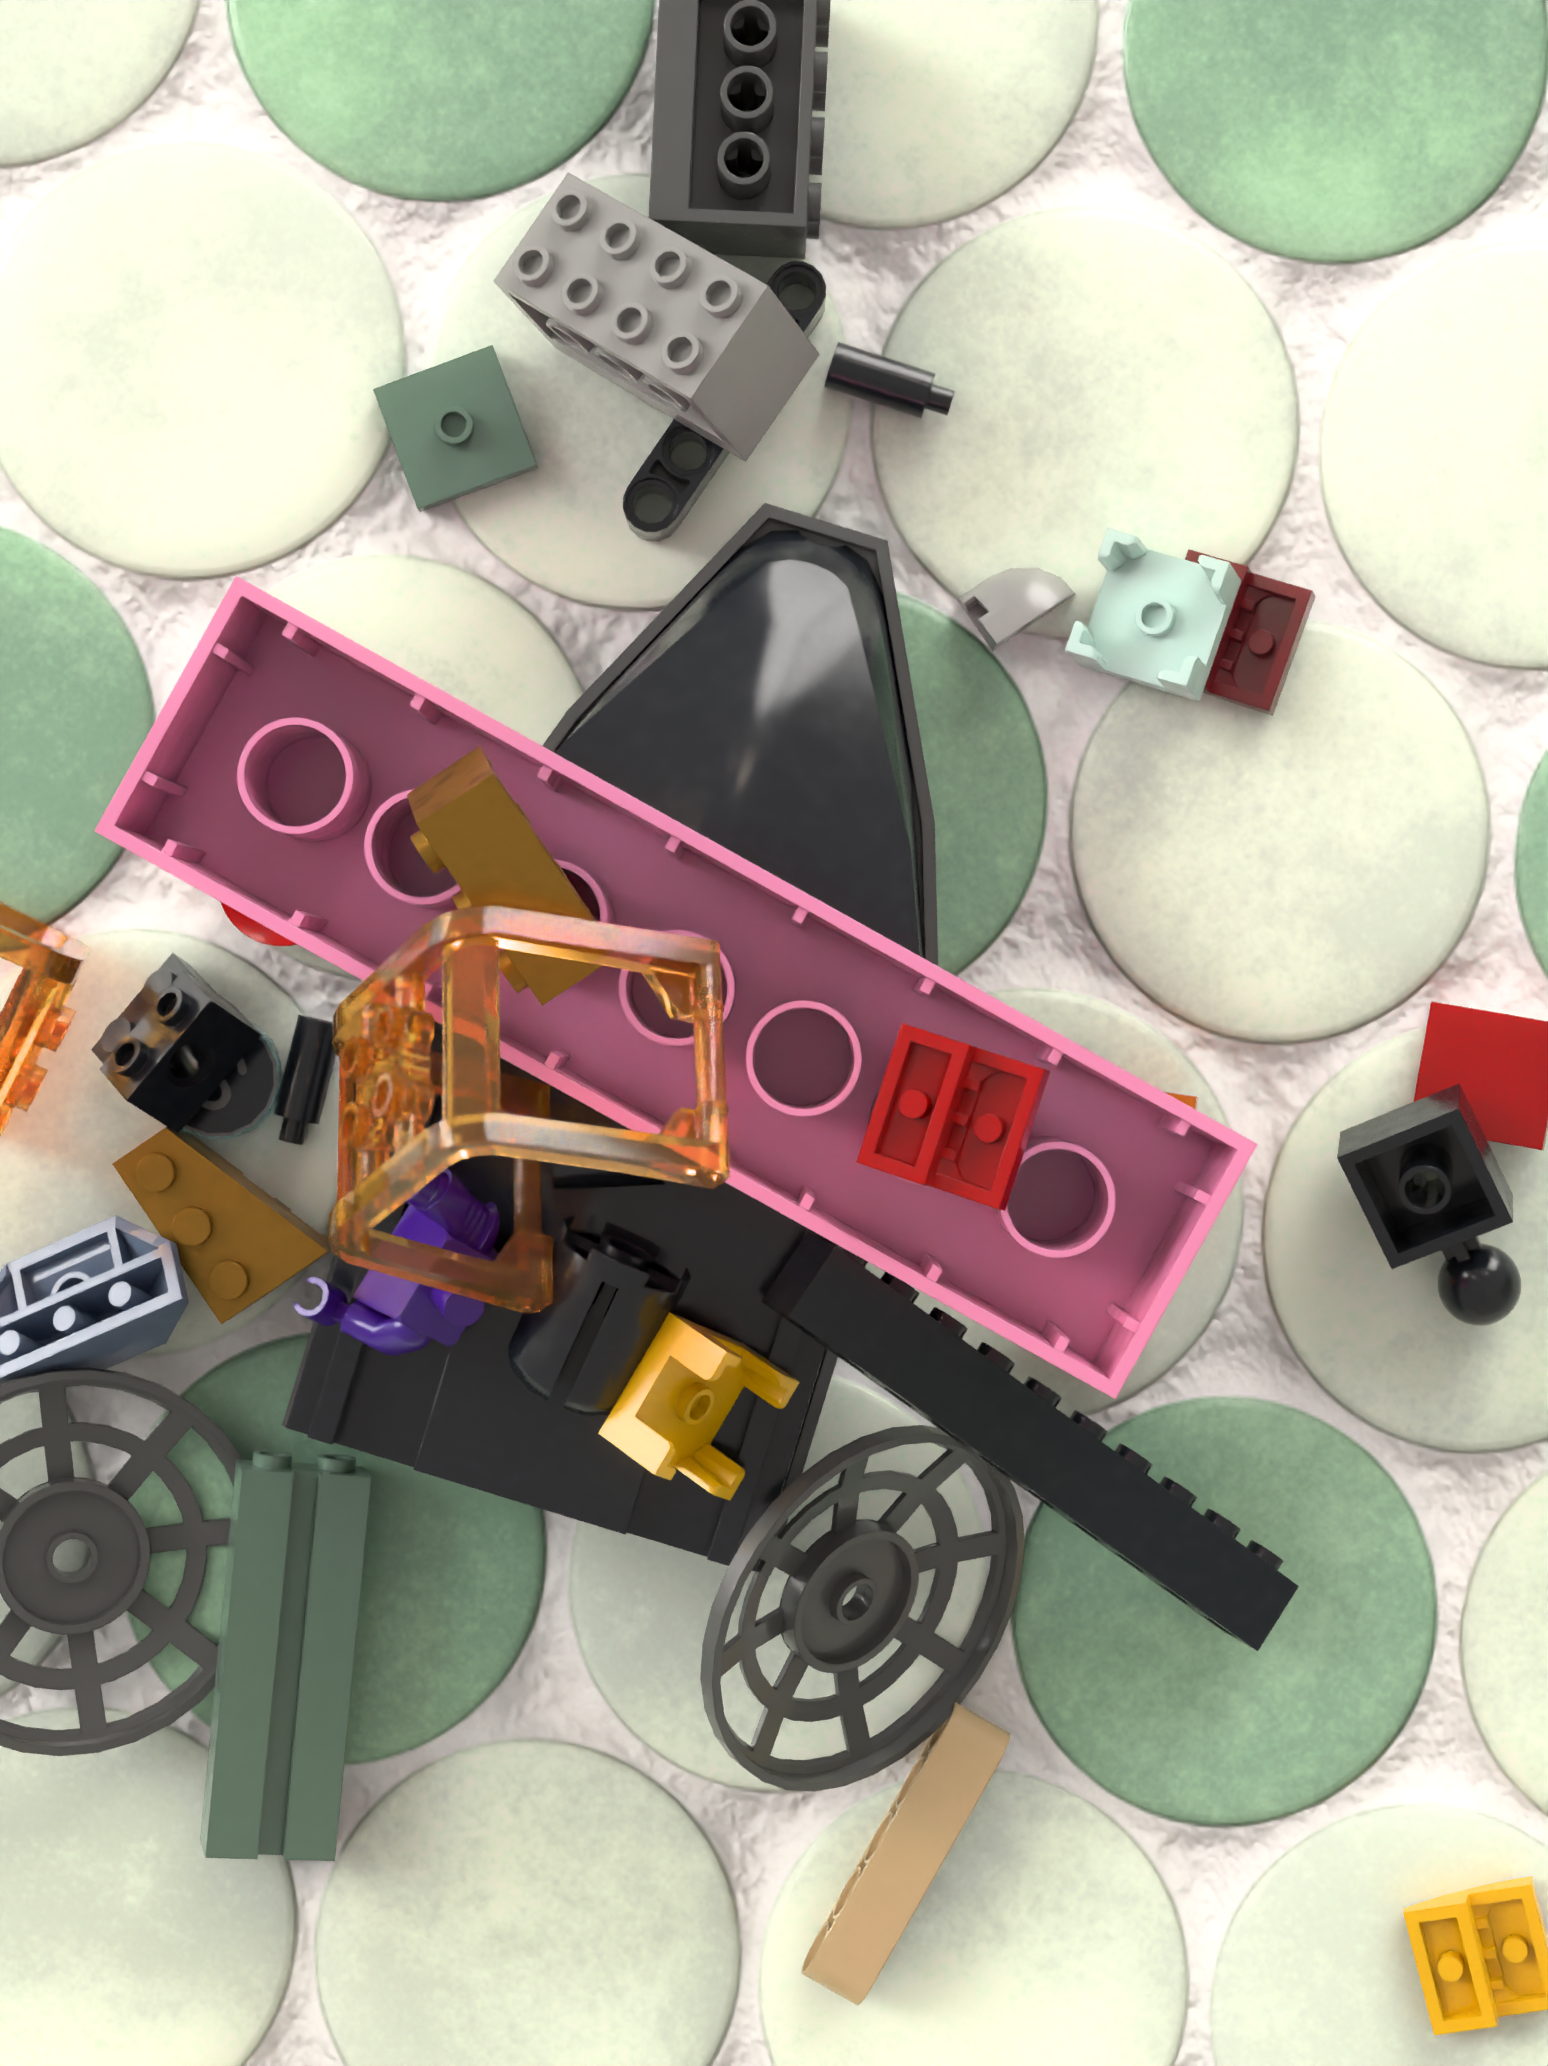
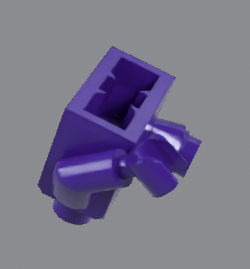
(403, 1314)

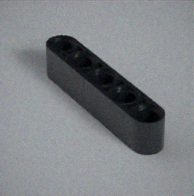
(685, 487)

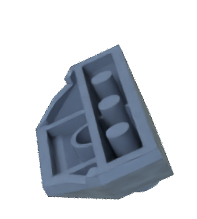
(89, 1300)

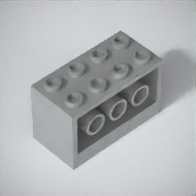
(658, 316)

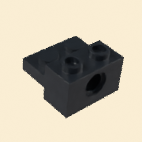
(174, 1044)

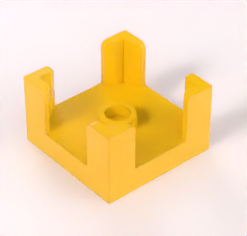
(683, 1398)

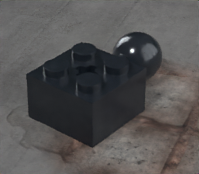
(1441, 1214)

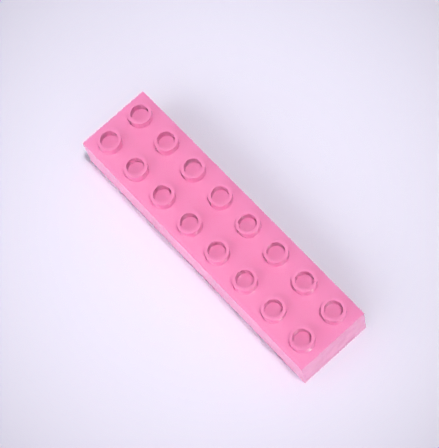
(288, 800)

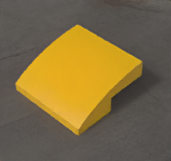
(1480, 1954)

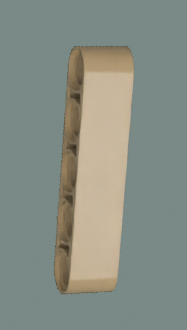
(905, 1854)

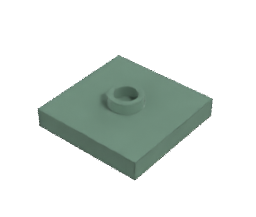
(455, 428)

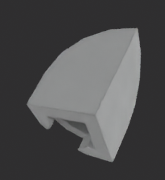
(1013, 602)

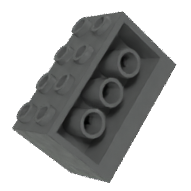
(709, 69)

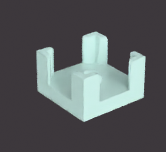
(1155, 617)

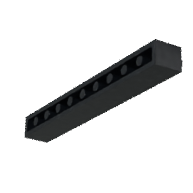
(1029, 1440)

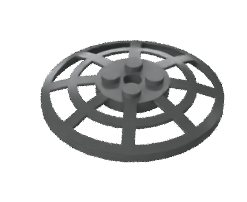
(116, 1565)
(847, 1636)

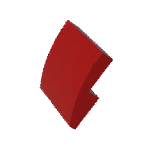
(1498, 1065)
(953, 1116)

